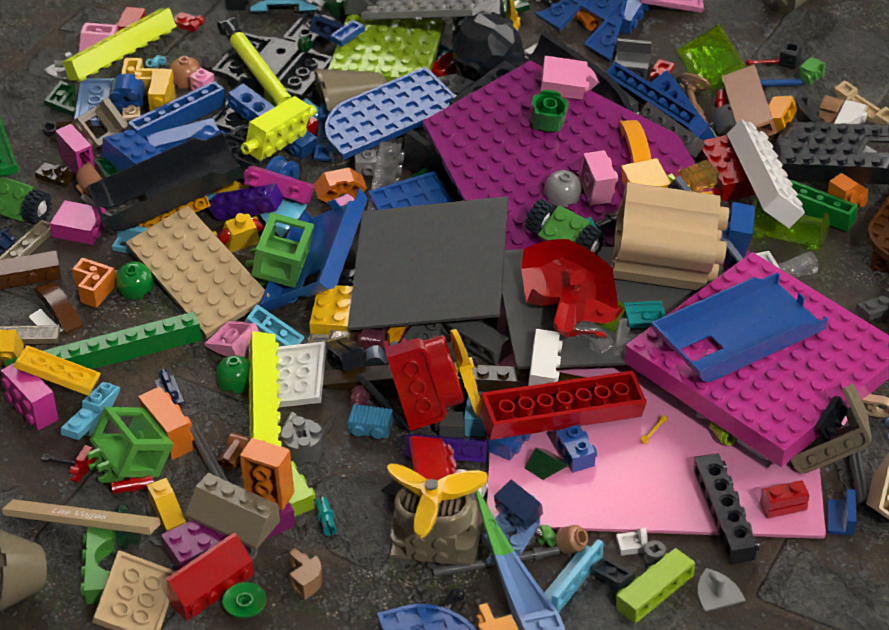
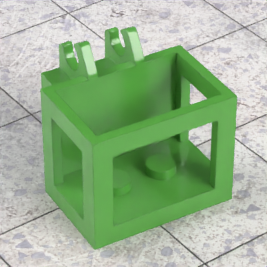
(280, 258)
(134, 452)

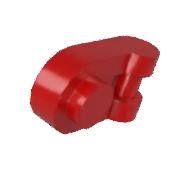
(188, 21)

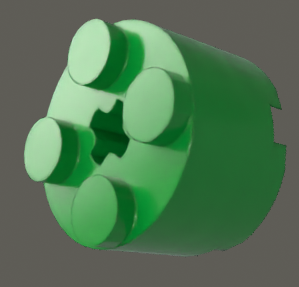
(548, 111)

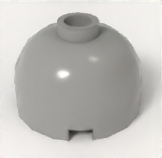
(562, 188)

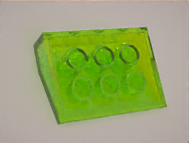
(711, 56)

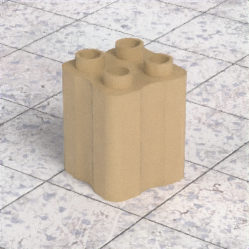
(669, 237)

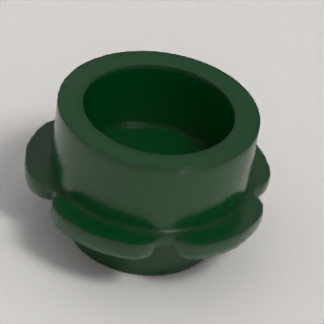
(304, 44)

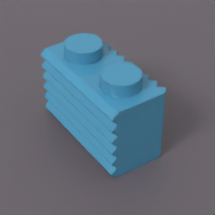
(370, 421)

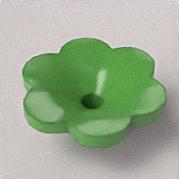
(547, 535)

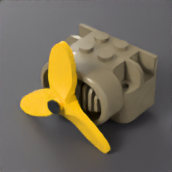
(436, 517)

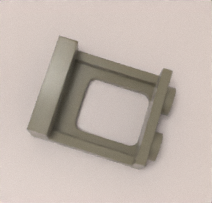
(108, 116)

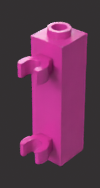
(289, 187)

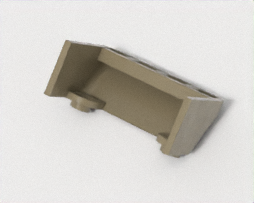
(847, 442)

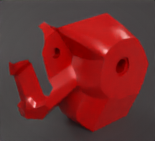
(578, 292)

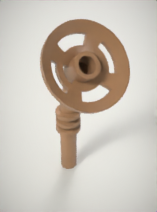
(691, 86)

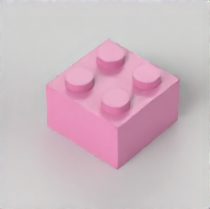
(597, 177)

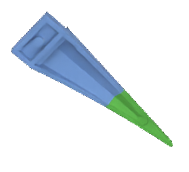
(526, 600)

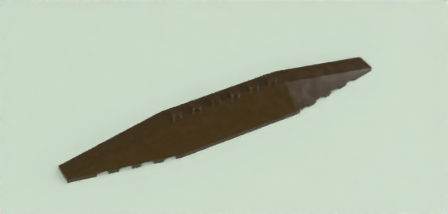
(486, 376)

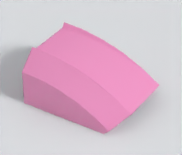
(232, 338)

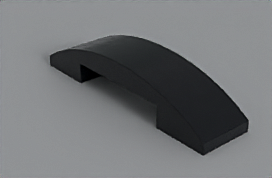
(803, 113)

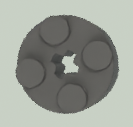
(303, 440)

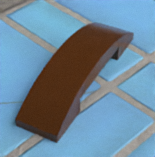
(60, 306)

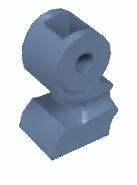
(376, 356)

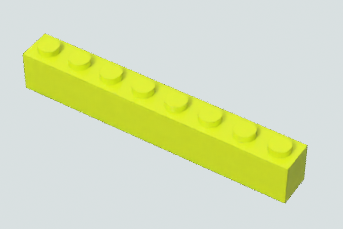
(118, 44)
(264, 388)

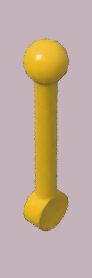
(645, 439)

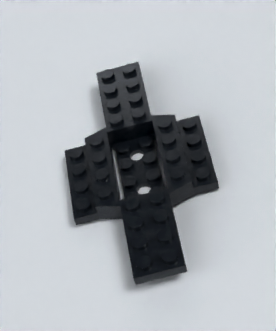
(296, 79)

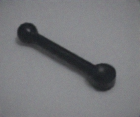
(46, 458)

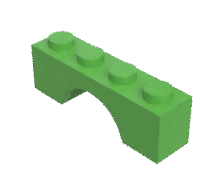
(98, 545)

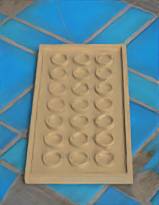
(197, 270)

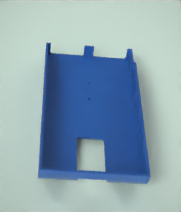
(328, 251)
(744, 320)

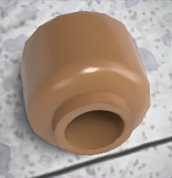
(571, 539)

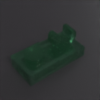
(125, 538)

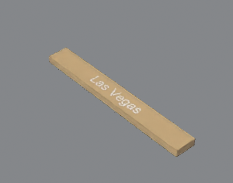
(81, 516)

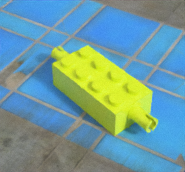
(277, 128)

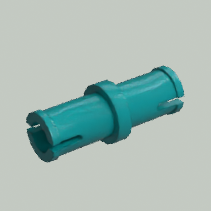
(326, 516)

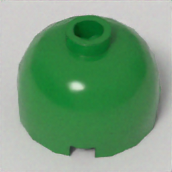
(134, 280)
(233, 374)

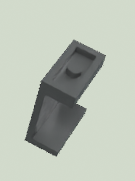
(634, 55)

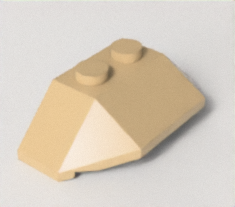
(879, 489)

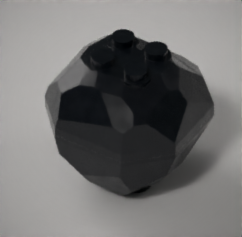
(484, 43)

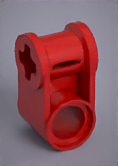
(444, 66)

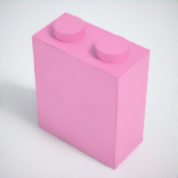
(565, 77)

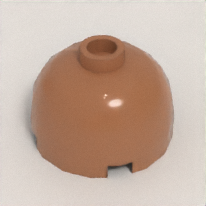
(183, 69)
(85, 176)

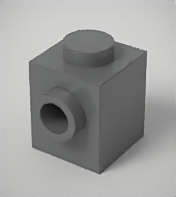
(452, 425)

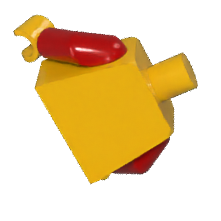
(240, 232)

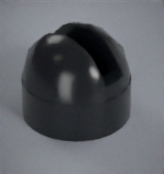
(46, 129)

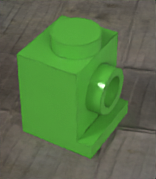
(811, 70)

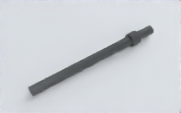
(536, 553)

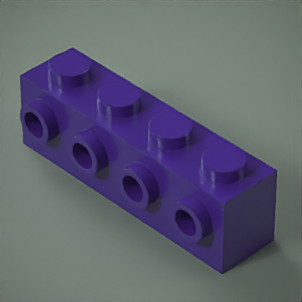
(246, 201)

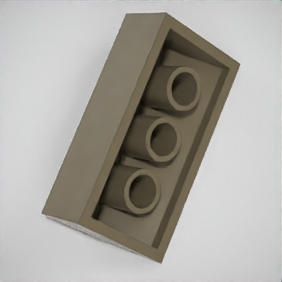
(233, 509)

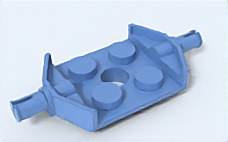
(518, 541)

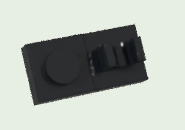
(831, 418)
(612, 573)

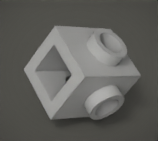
(365, 162)

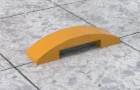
(636, 140)

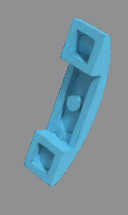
(262, 7)

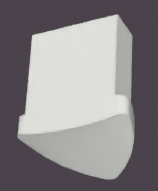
(632, 541)

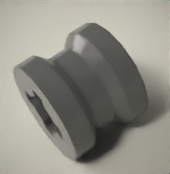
(653, 552)

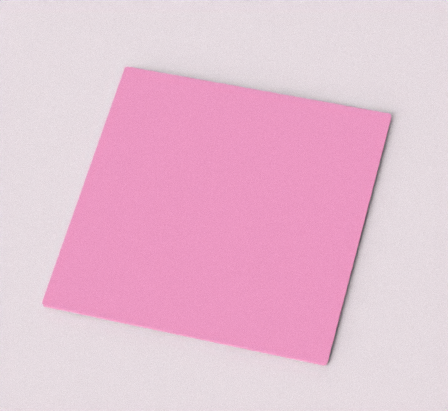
(654, 481)

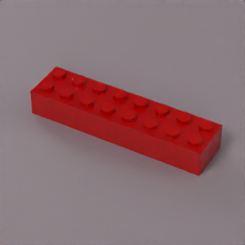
(561, 404)

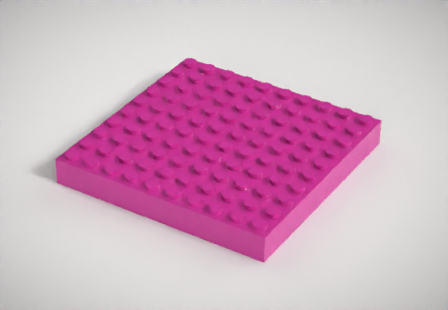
(783, 395)

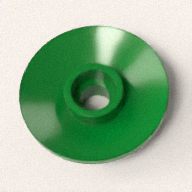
(244, 600)

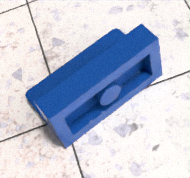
(842, 514)

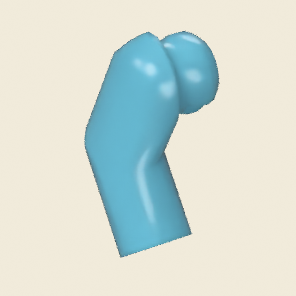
(156, 62)

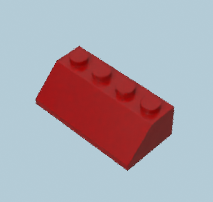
(432, 457)
(209, 577)

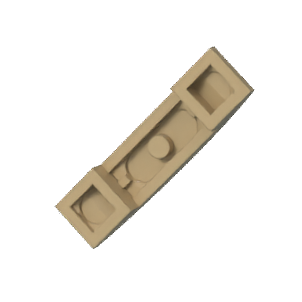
(849, 92)

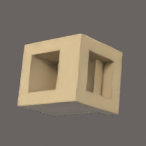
(131, 113)

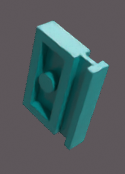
(643, 313)

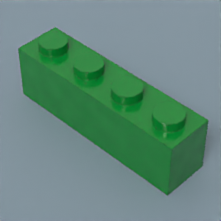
(816, 203)

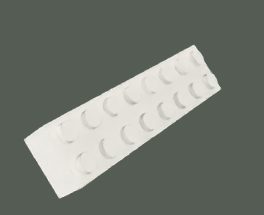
(765, 173)

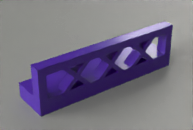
(464, 448)

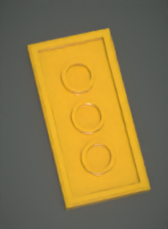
(57, 370)

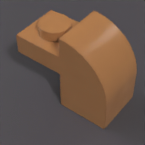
(830, 108)
(307, 574)

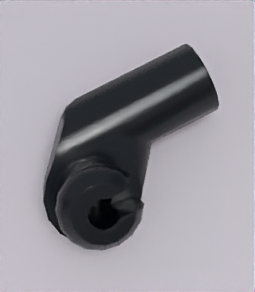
(454, 596)

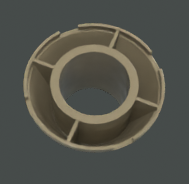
(21, 569)

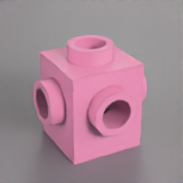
(200, 78)

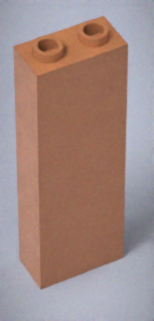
(748, 99)

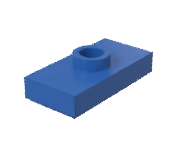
(347, 33)

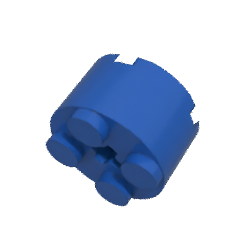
(126, 91)

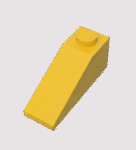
(165, 504)

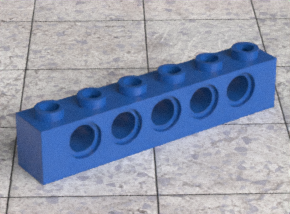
(670, 86)
(252, 105)

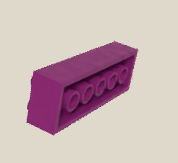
(193, 539)

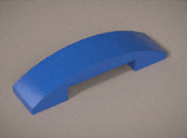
(320, 148)

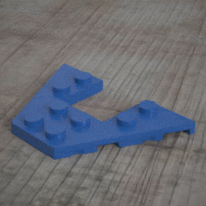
(609, 11)

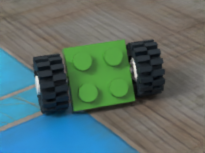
(23, 202)
(560, 223)

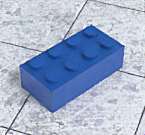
(127, 149)

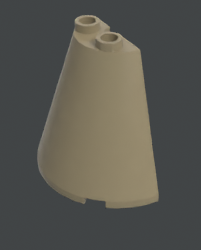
(344, 84)

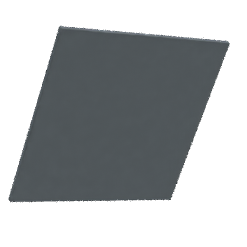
(429, 264)

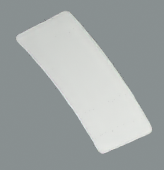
(41, 318)

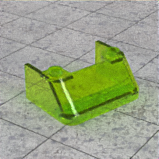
(805, 231)

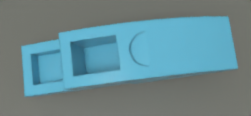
(92, 406)

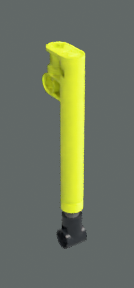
(273, 89)

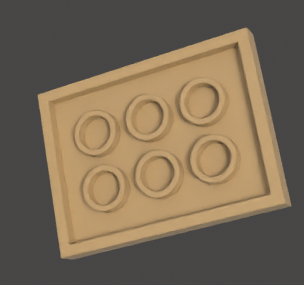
(134, 595)

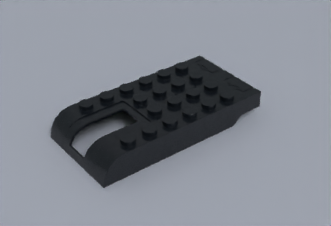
(828, 149)
(166, 180)

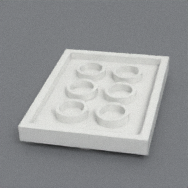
(301, 373)

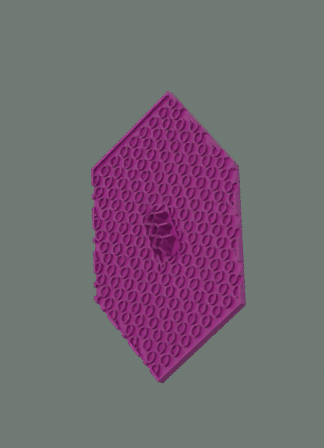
(497, 152)

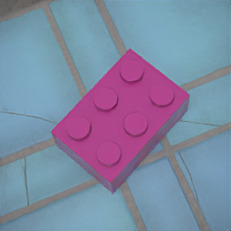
(29, 397)

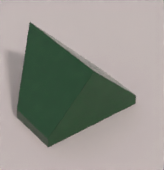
(544, 463)

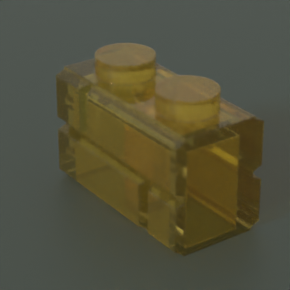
(700, 176)

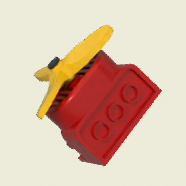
(429, 379)

